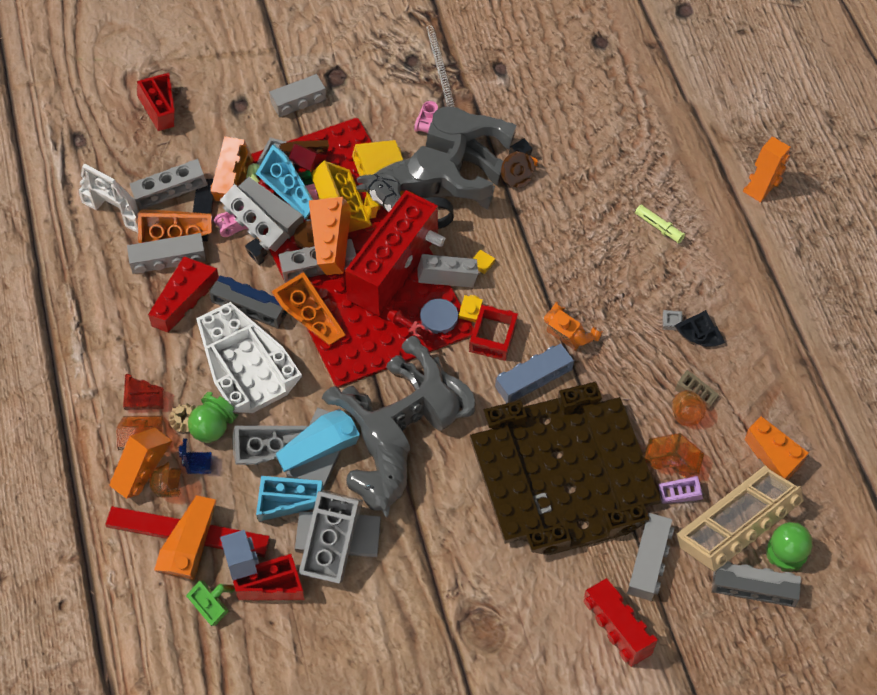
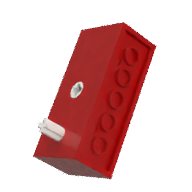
(392, 252)

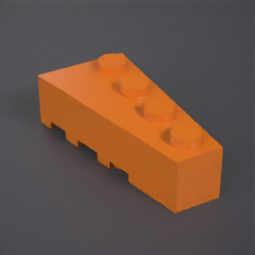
(330, 231)

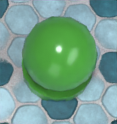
(210, 420)
(789, 546)

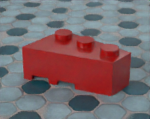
(157, 100)
(273, 581)

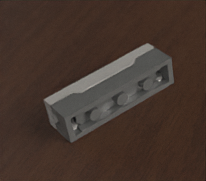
(757, 584)

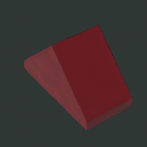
(306, 157)

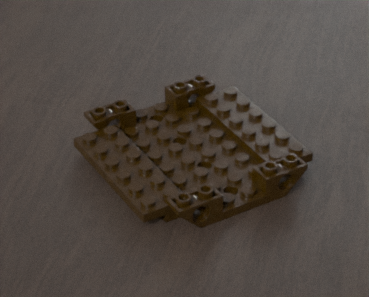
(597, 460)

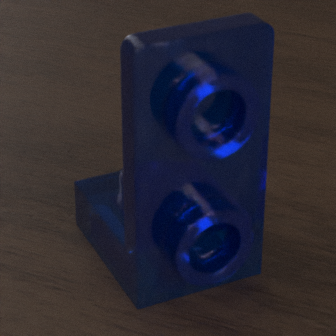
(195, 461)

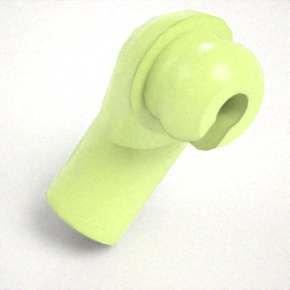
(251, 172)

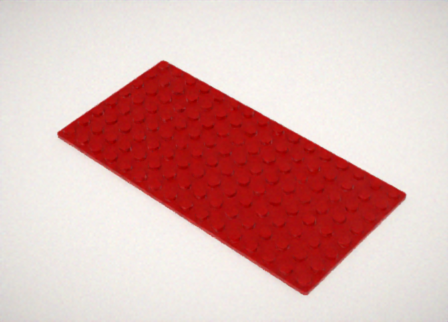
(368, 338)

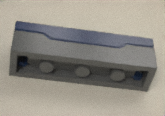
(250, 301)

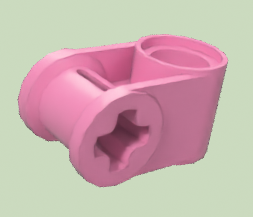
(425, 117)
(229, 223)

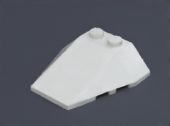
(98, 188)

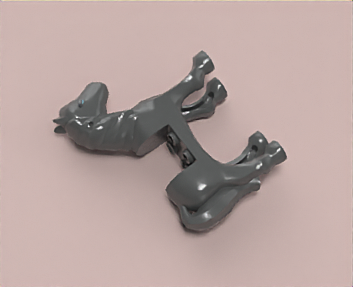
(435, 397)

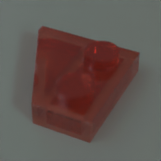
(142, 395)

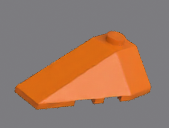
(166, 224)
(305, 305)
(185, 545)

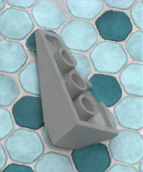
(261, 443)

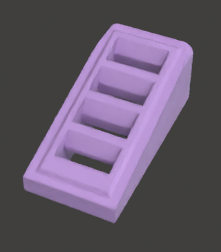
(689, 496)

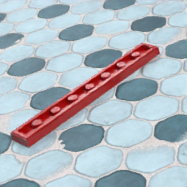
(163, 526)

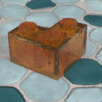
(674, 452)

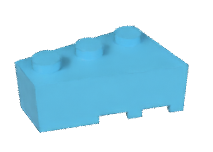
(286, 496)

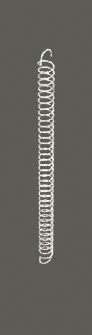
(440, 67)

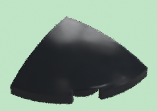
(700, 330)

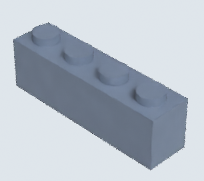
(534, 373)

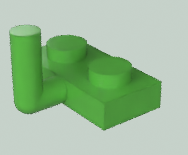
(207, 601)

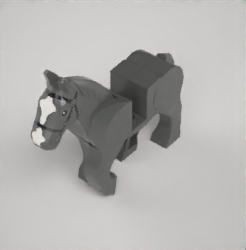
(437, 167)

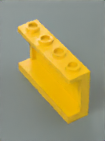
(375, 156)

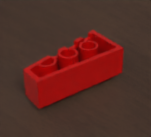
(183, 290)

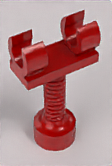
(396, 315)

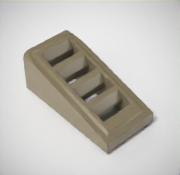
(700, 385)

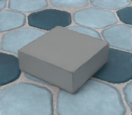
(670, 319)

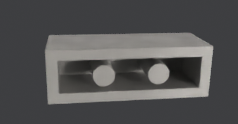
(297, 95)
(447, 270)

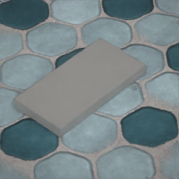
(320, 468)
(364, 540)

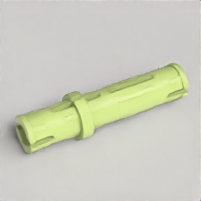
(665, 227)

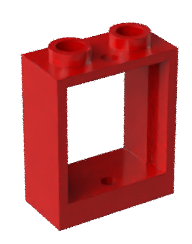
(488, 347)

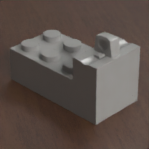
(330, 536)

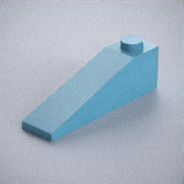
(282, 177)
(323, 437)

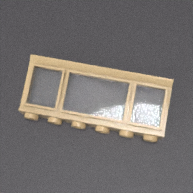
(739, 518)

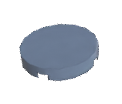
(439, 316)

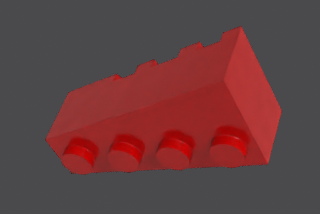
(619, 622)

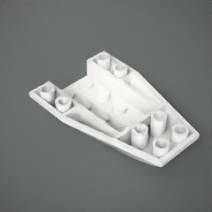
(245, 360)

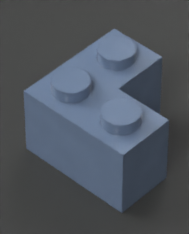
(239, 555)

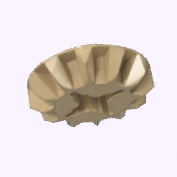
(175, 419)

